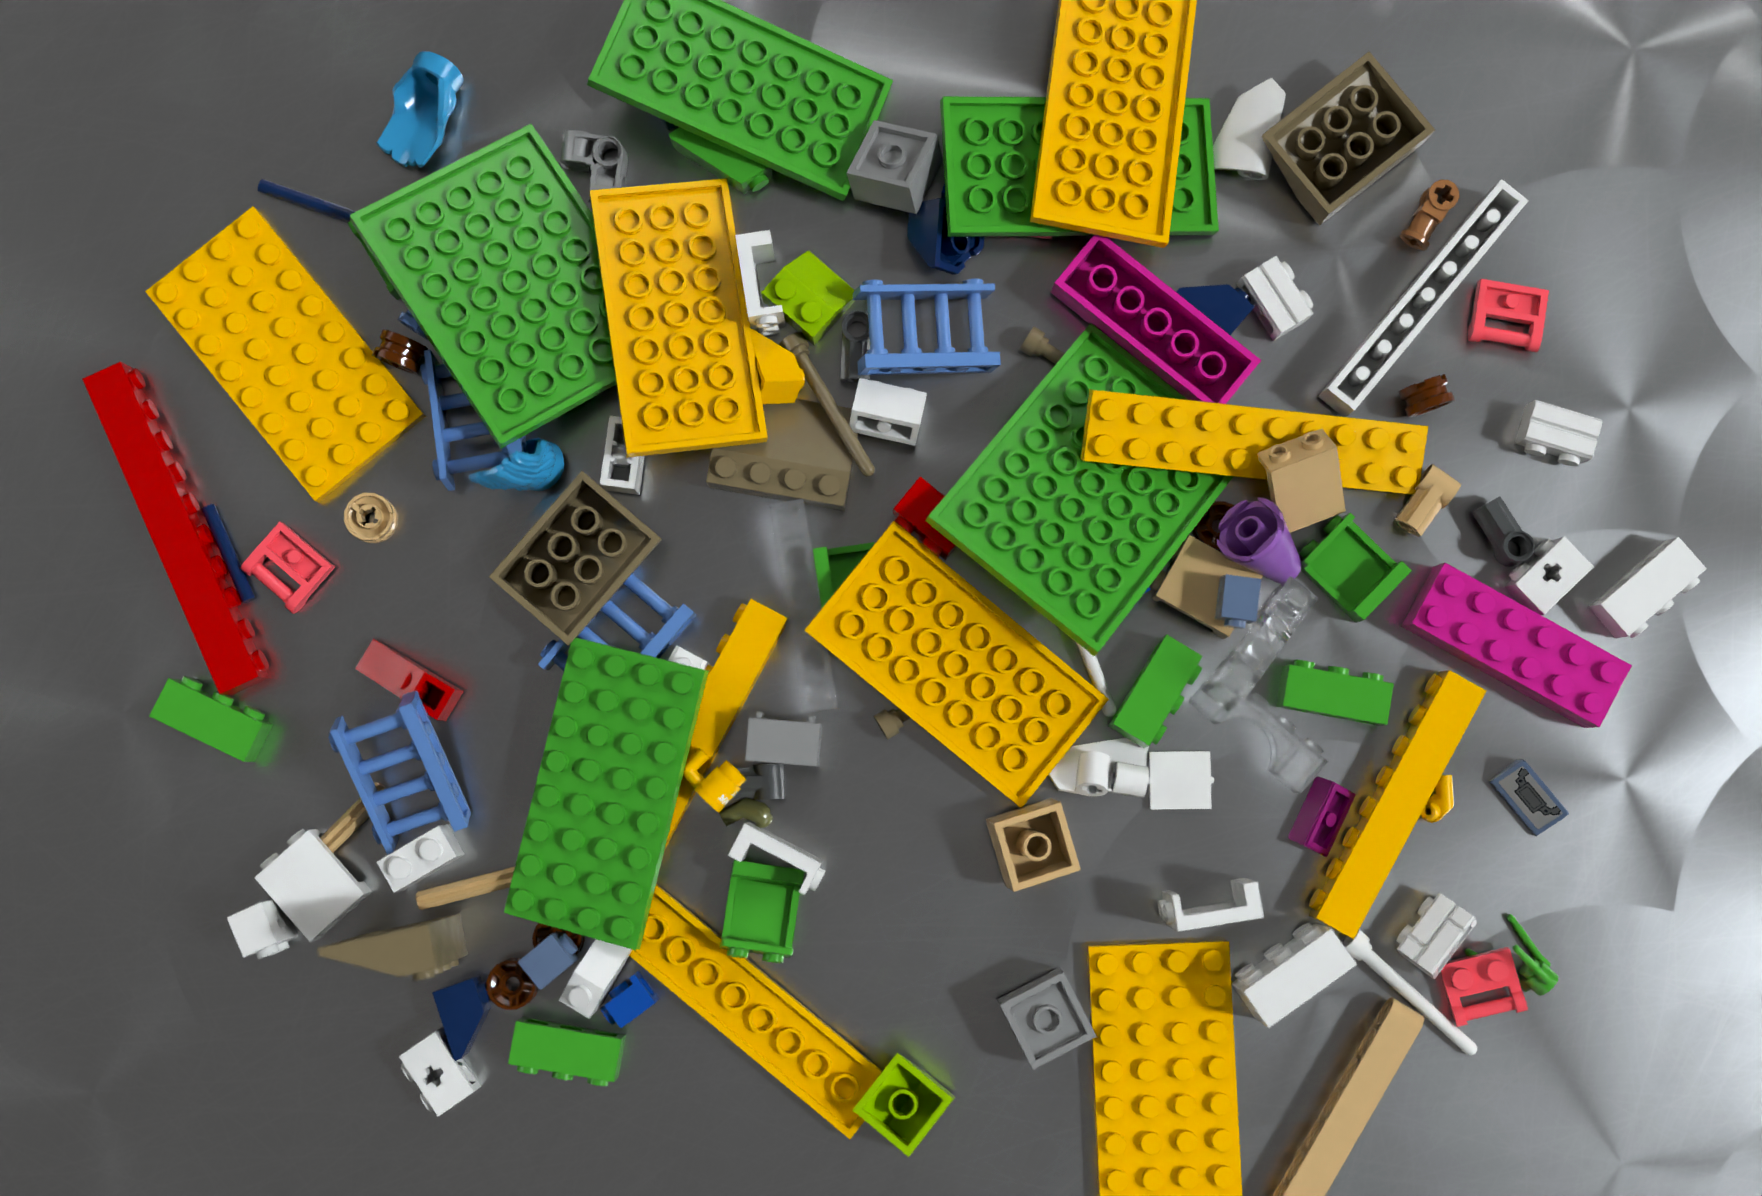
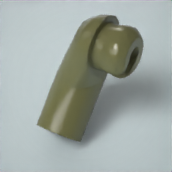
(748, 809)

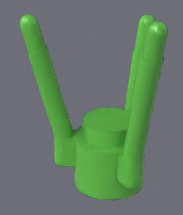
(1535, 971)

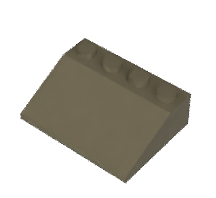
(1346, 137)
(797, 462)
(575, 558)
(405, 950)

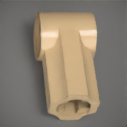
(1431, 494)

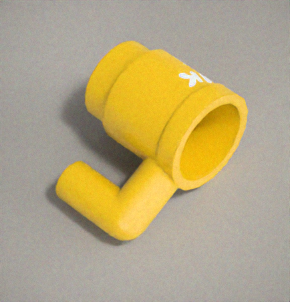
(719, 785)

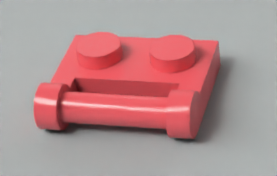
(1510, 304)
(295, 559)
(1481, 974)

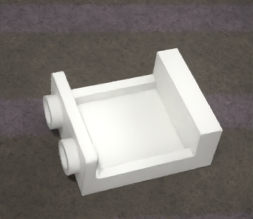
(752, 250)
(752, 834)
(311, 884)
(1244, 907)

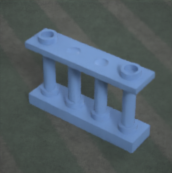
(911, 358)
(444, 466)
(654, 645)
(423, 747)

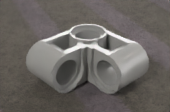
(585, 153)

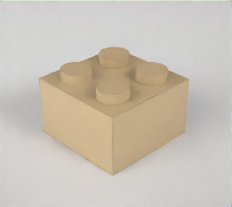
(1033, 844)

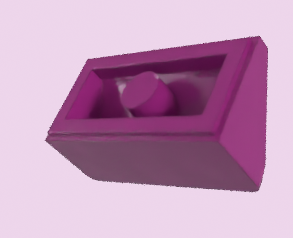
(1321, 816)

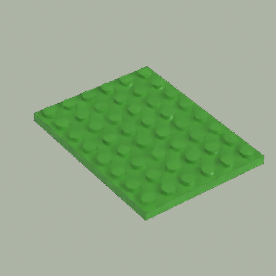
(501, 280)
(1068, 530)

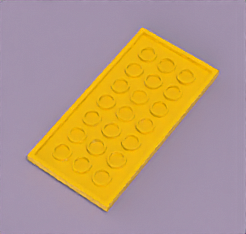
(1114, 118)
(677, 317)
(285, 354)
(956, 664)
(1164, 1069)

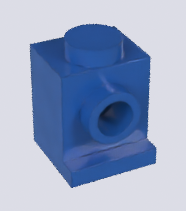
(629, 1001)

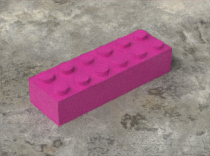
(1153, 323)
(1516, 646)

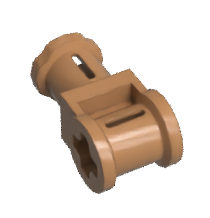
(1430, 213)

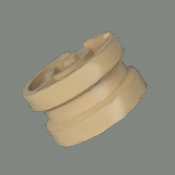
(356, 513)

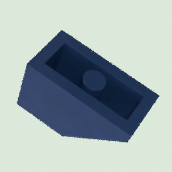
(1220, 304)
(462, 1012)

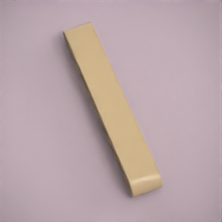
(1352, 1101)

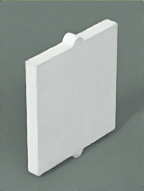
(1180, 780)

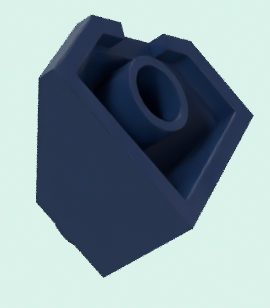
(930, 238)

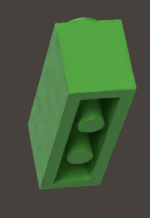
(1156, 692)
(1335, 693)
(212, 718)
(566, 1051)

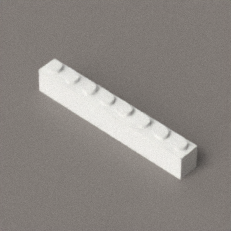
(1423, 298)

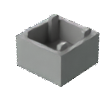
(895, 166)
(783, 741)
(1046, 1018)

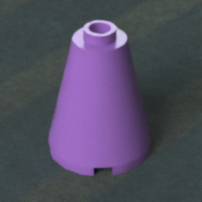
(1259, 540)

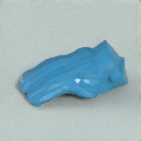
(421, 109)
(525, 471)

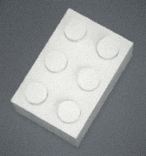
(1292, 973)

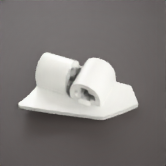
(1240, 139)
(1102, 768)

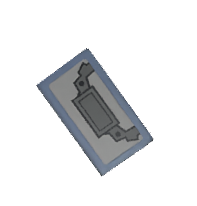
(1529, 796)

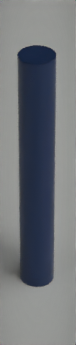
(305, 200)
(228, 553)

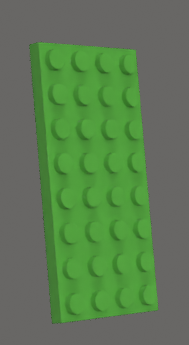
(743, 86)
(994, 159)
(606, 793)

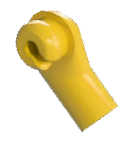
(1441, 801)

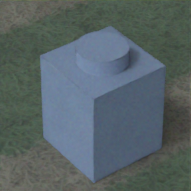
(1237, 600)
(549, 959)

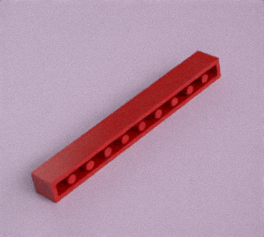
(176, 528)

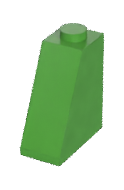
(723, 163)

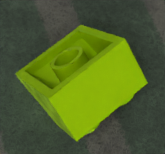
(809, 295)
(904, 1104)

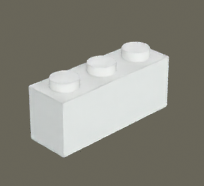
(1648, 589)

